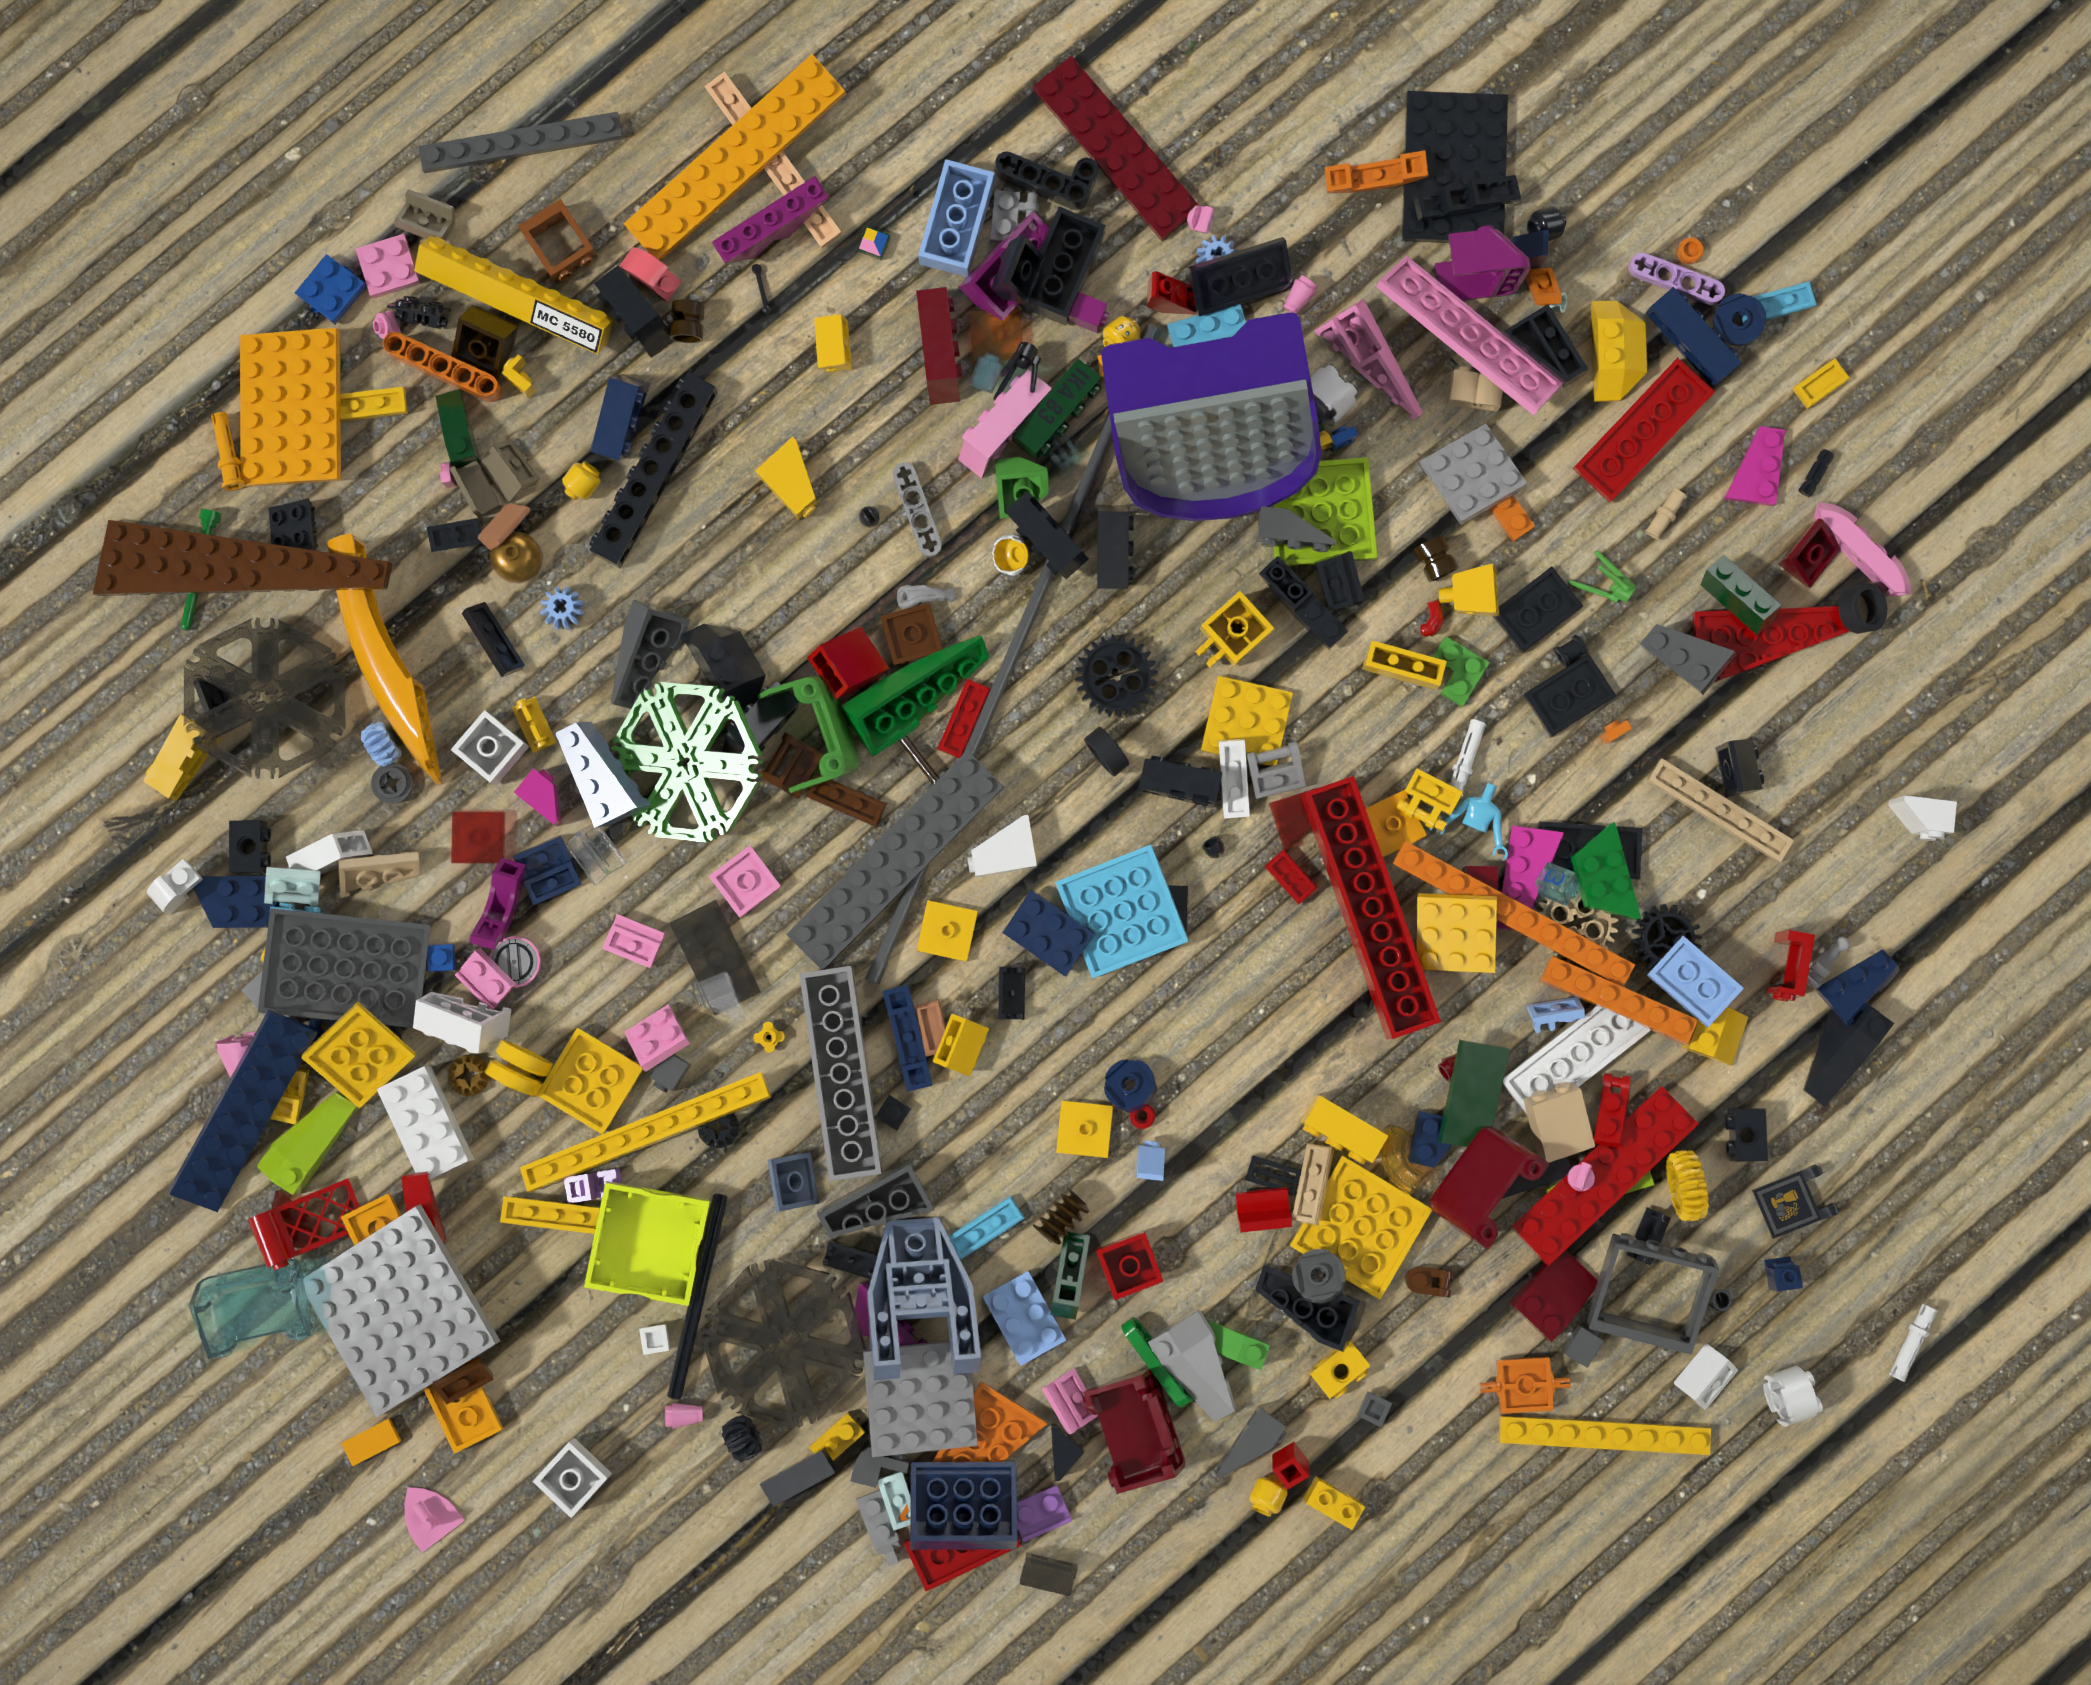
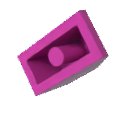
(541, 795)

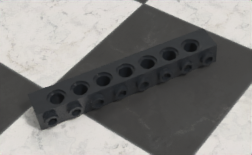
(667, 462)

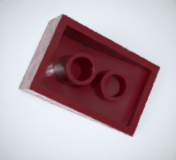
(1554, 1295)

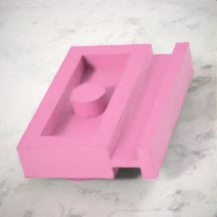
(634, 941)
(485, 979)
(1066, 1399)

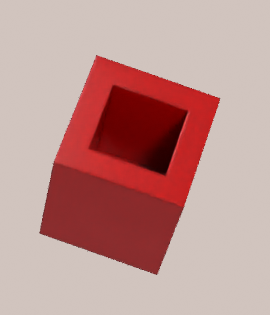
(1290, 1465)

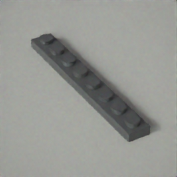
(520, 142)

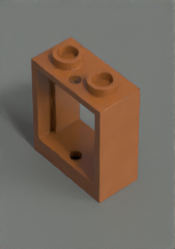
(543, 221)

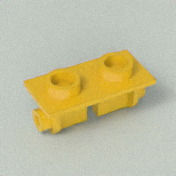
(533, 724)

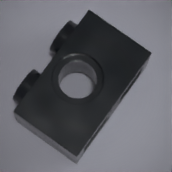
(239, 835)
(1756, 1147)

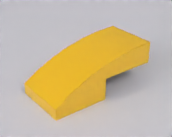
(292, 1099)

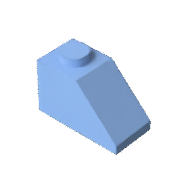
(1150, 1161)

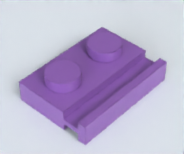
(1041, 1512)

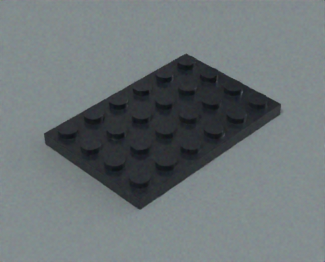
(1462, 143)

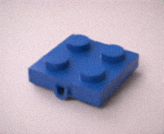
(330, 289)

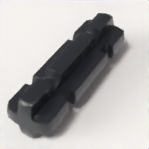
(1816, 473)

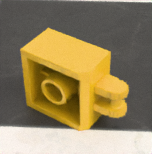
(1234, 645)

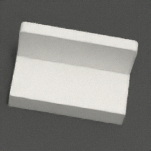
(1706, 1376)

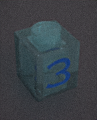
(1557, 884)

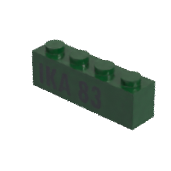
(1057, 409)

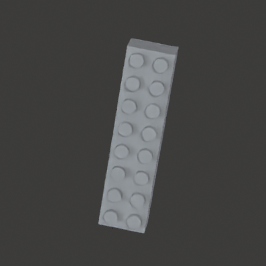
(841, 1073)

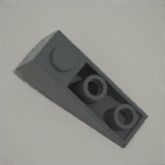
(1286, 528)

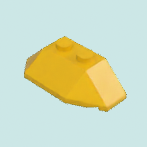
(1616, 350)

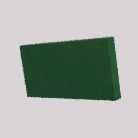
(1473, 1091)

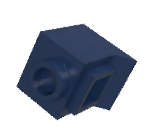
(1783, 1274)

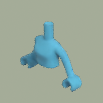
(1480, 814)

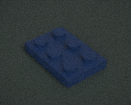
(1048, 933)

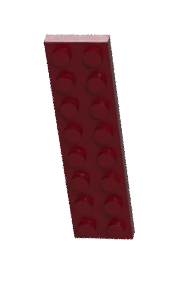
(1115, 147)

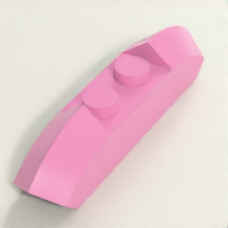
(1869, 557)

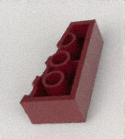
(938, 345)

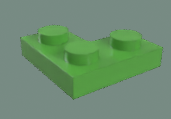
(1466, 670)

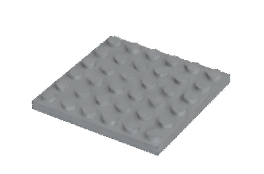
(399, 1311)

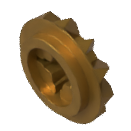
(478, 1082)

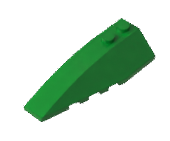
(903, 698)

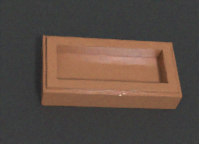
(931, 1025)

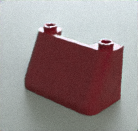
(1481, 1181)
(1136, 1430)

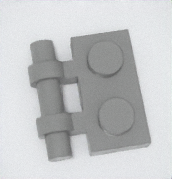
(1006, 211)

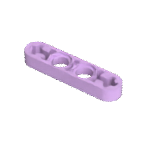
(1677, 274)

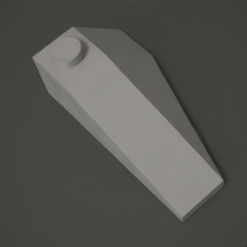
(1192, 1359)

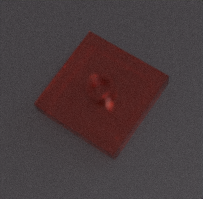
(478, 837)

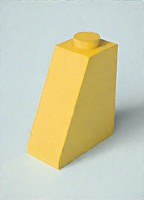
(788, 479)

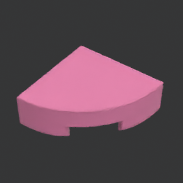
(446, 475)

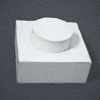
(654, 1339)

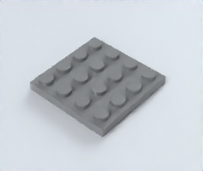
(923, 1407)

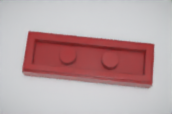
(963, 718)

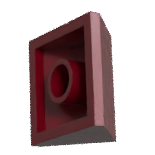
(1810, 553)

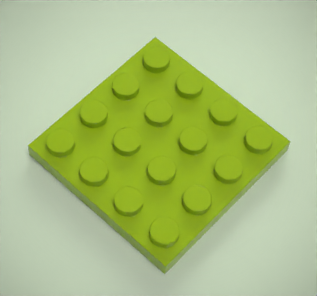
(1338, 505)

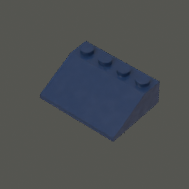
(963, 1505)

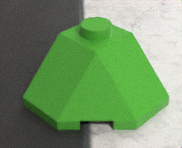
(1017, 476)

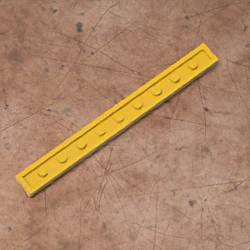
(645, 1132)

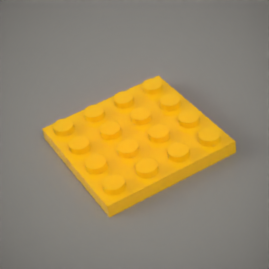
(1364, 1226)

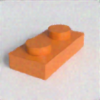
(1543, 286)
(1512, 518)

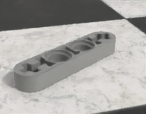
(919, 509)

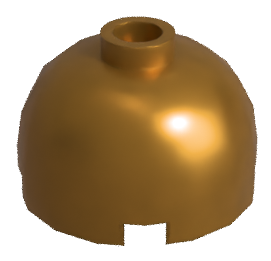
(517, 558)

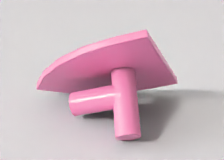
(429, 1516)

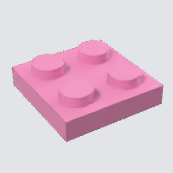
(388, 266)
(745, 881)
(656, 1037)

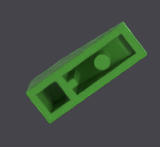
(1239, 1346)

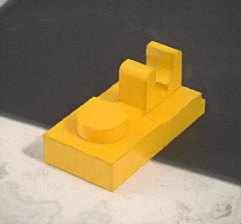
(839, 1436)

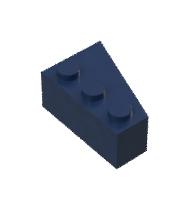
(619, 416)

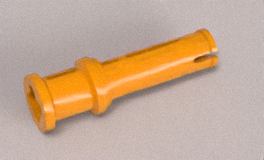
(228, 462)

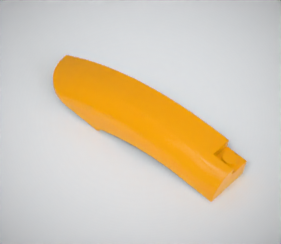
(390, 682)

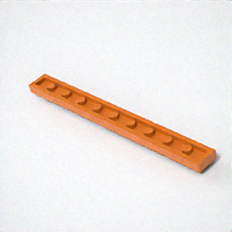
(1516, 915)

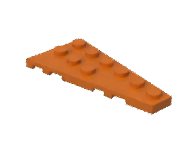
(1000, 1430)

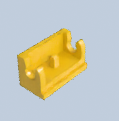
(833, 343)

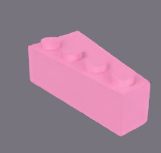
(999, 423)

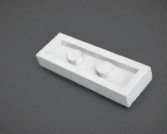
(1234, 778)

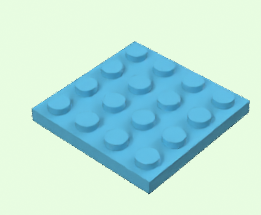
(1125, 908)

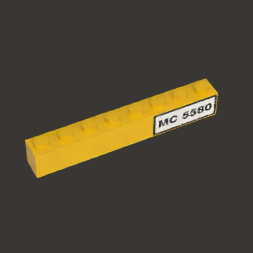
(514, 294)

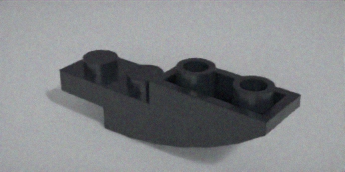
(1302, 603)

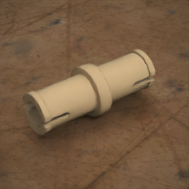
(1666, 514)

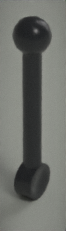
(757, 269)

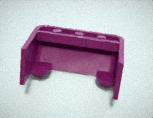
(1482, 265)

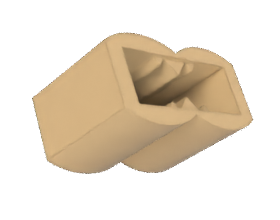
(1473, 390)

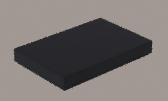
(1537, 609)
(1569, 695)

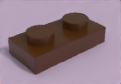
(463, 1380)

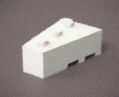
(461, 1023)

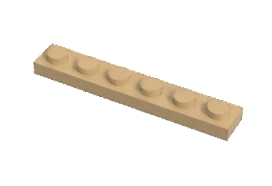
(1720, 810)

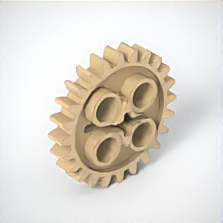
(1602, 922)

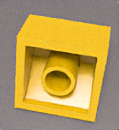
(1720, 1039)

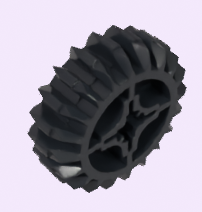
(1661, 927)

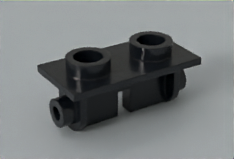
(1650, 1228)

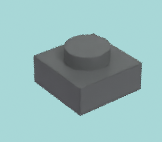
(1374, 1409)

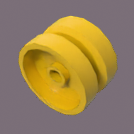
(517, 1071)

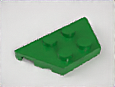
(1605, 875)

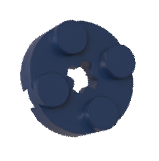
(1752, 327)
(1131, 1099)

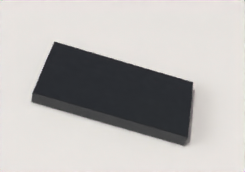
(1240, 276)
(1579, 834)

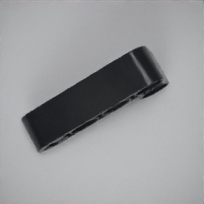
(1046, 175)

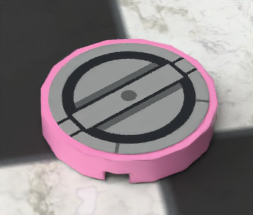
(518, 959)

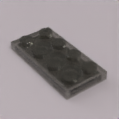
(714, 949)

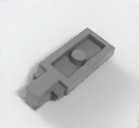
(879, 1526)

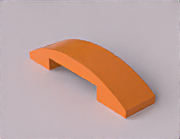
(1376, 175)

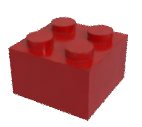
(1129, 1265)

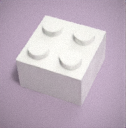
(490, 748)
(572, 1477)

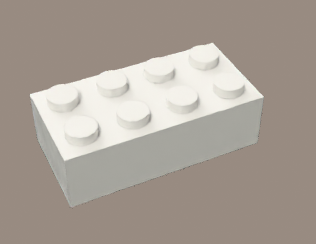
(425, 1123)

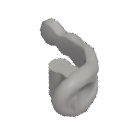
(912, 596)
(1820, 967)

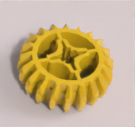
(1687, 1185)

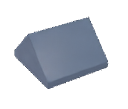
(793, 1181)

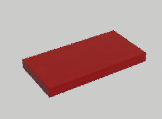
(940, 1566)

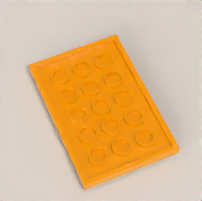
(290, 407)

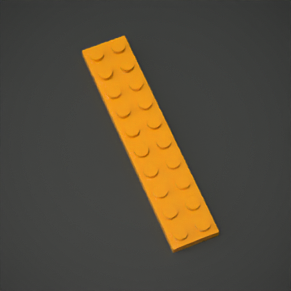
(735, 158)
(473, 1414)

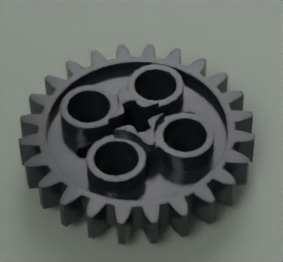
(1107, 654)

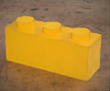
(1404, 665)

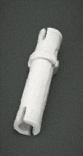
(1462, 769)
(1913, 1342)

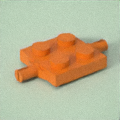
(1524, 1385)

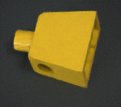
(1473, 591)

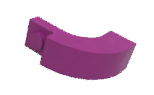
(501, 904)

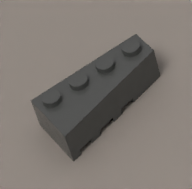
(882, 1200)

